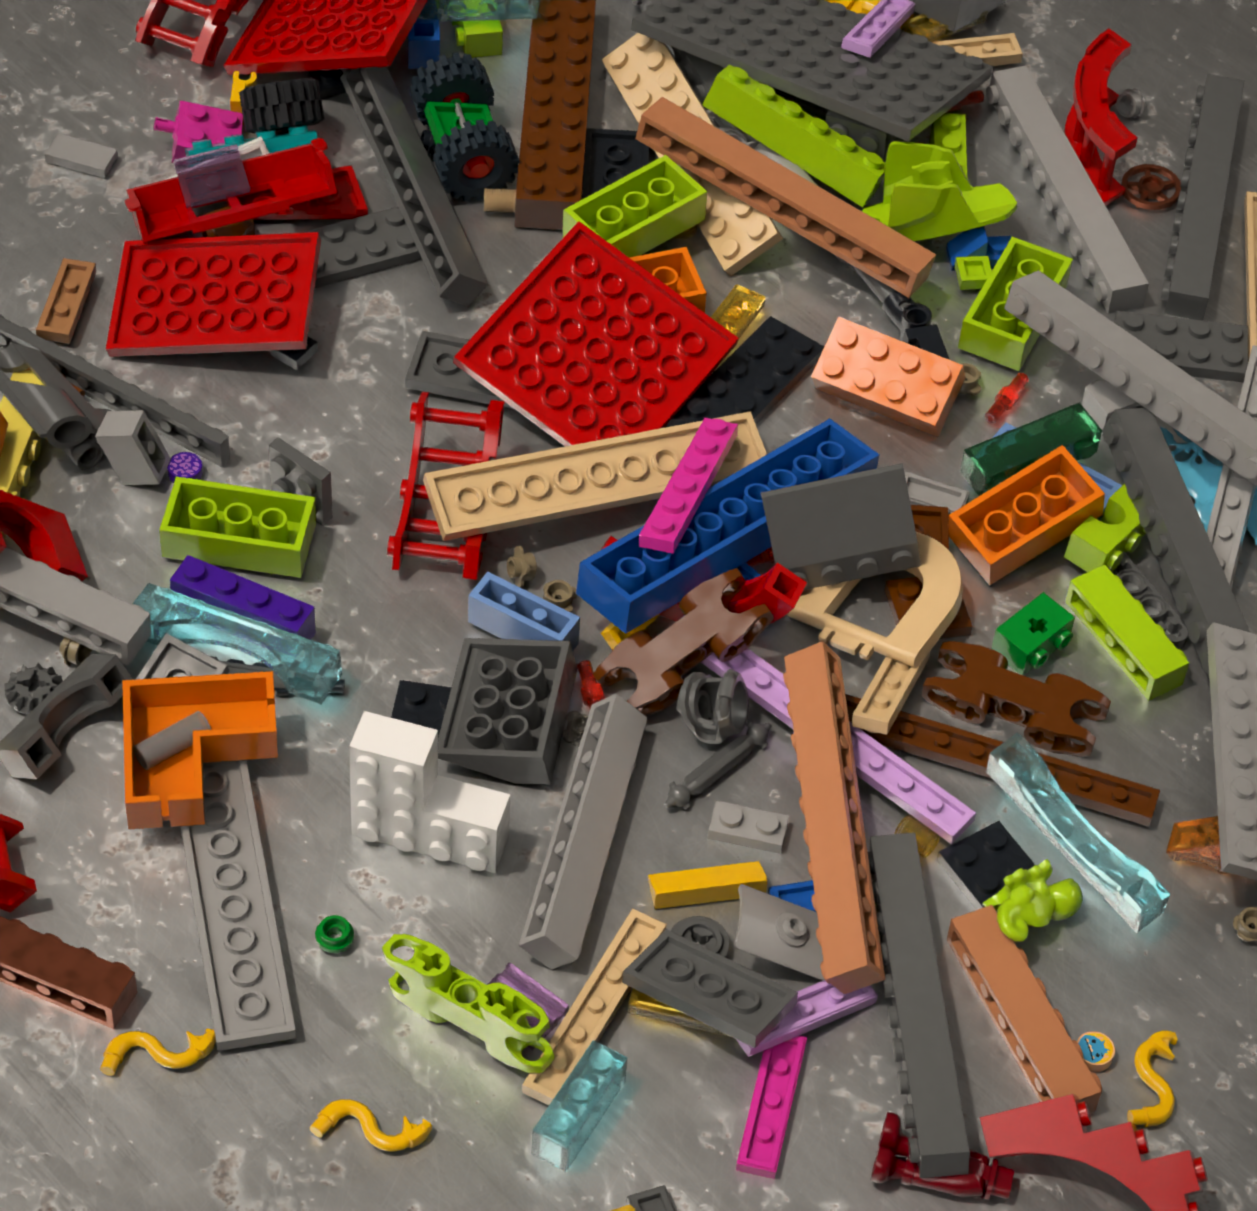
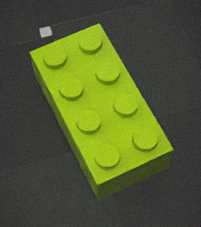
(642, 208)
(991, 329)
(238, 526)

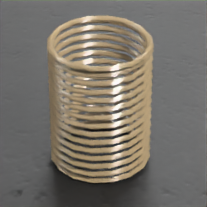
(499, 201)

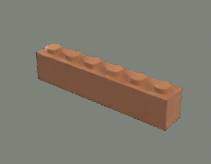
(1021, 1009)

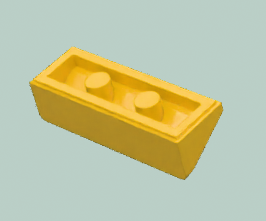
(705, 884)

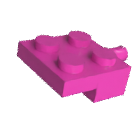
(197, 123)

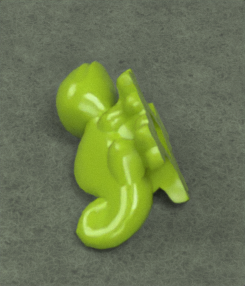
(1031, 902)

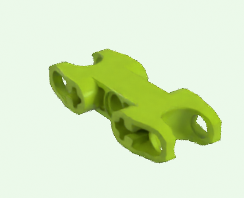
(486, 1011)

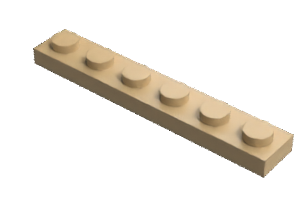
(594, 1005)

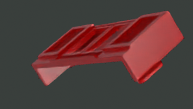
(290, 174)

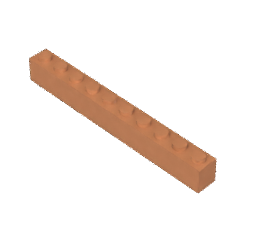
(785, 197)
(833, 820)

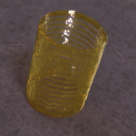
(920, 836)

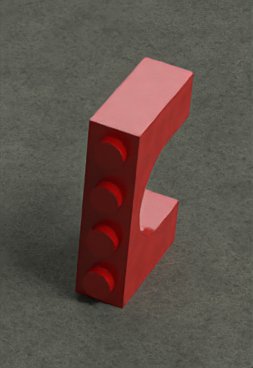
(40, 534)

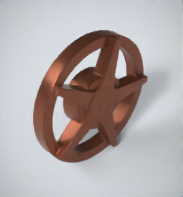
(1151, 187)

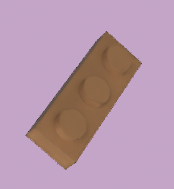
(66, 300)

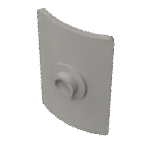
(778, 931)

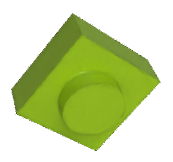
(972, 271)

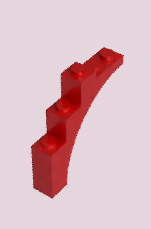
(1060, 1130)

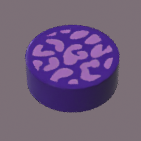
(185, 465)

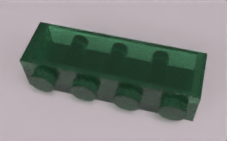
(1012, 451)

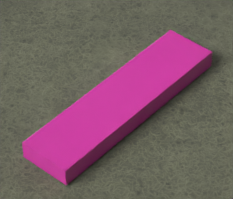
(771, 1108)

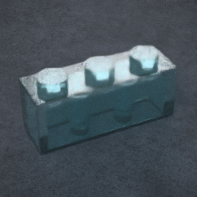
(579, 1106)

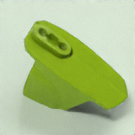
(931, 195)

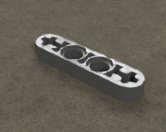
(1149, 596)

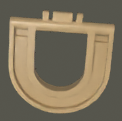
(916, 630)

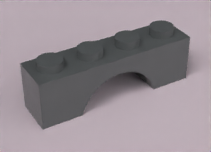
(36, 739)

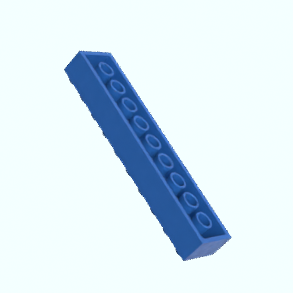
(727, 530)

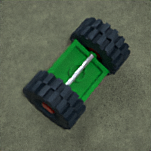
(469, 146)

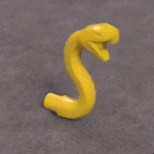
(1155, 1045)
(198, 1049)
(410, 1137)

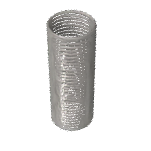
(168, 743)

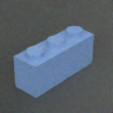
(518, 614)

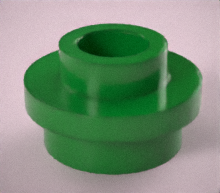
(334, 925)

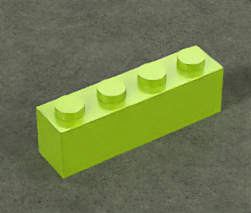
(1127, 632)

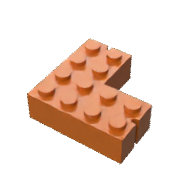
(242, 728)

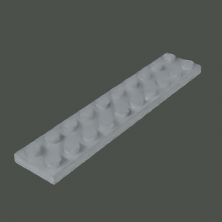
(236, 914)

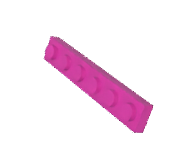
(688, 485)

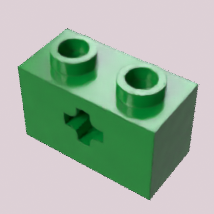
(1034, 634)

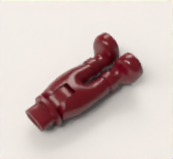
(980, 1181)

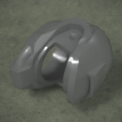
(714, 705)

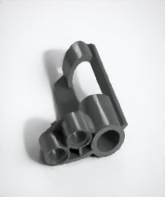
(54, 409)

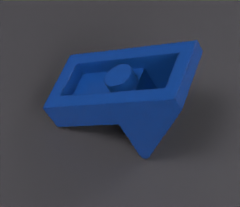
(976, 243)

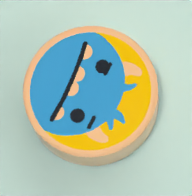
(1097, 1050)

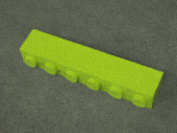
(795, 135)

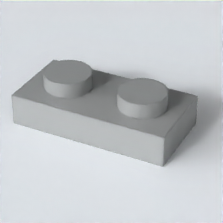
(748, 827)

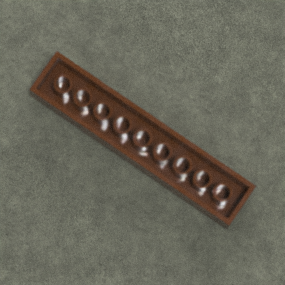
(555, 113)

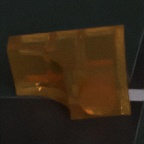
(1196, 842)

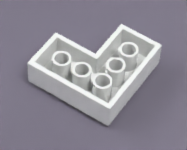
(411, 807)

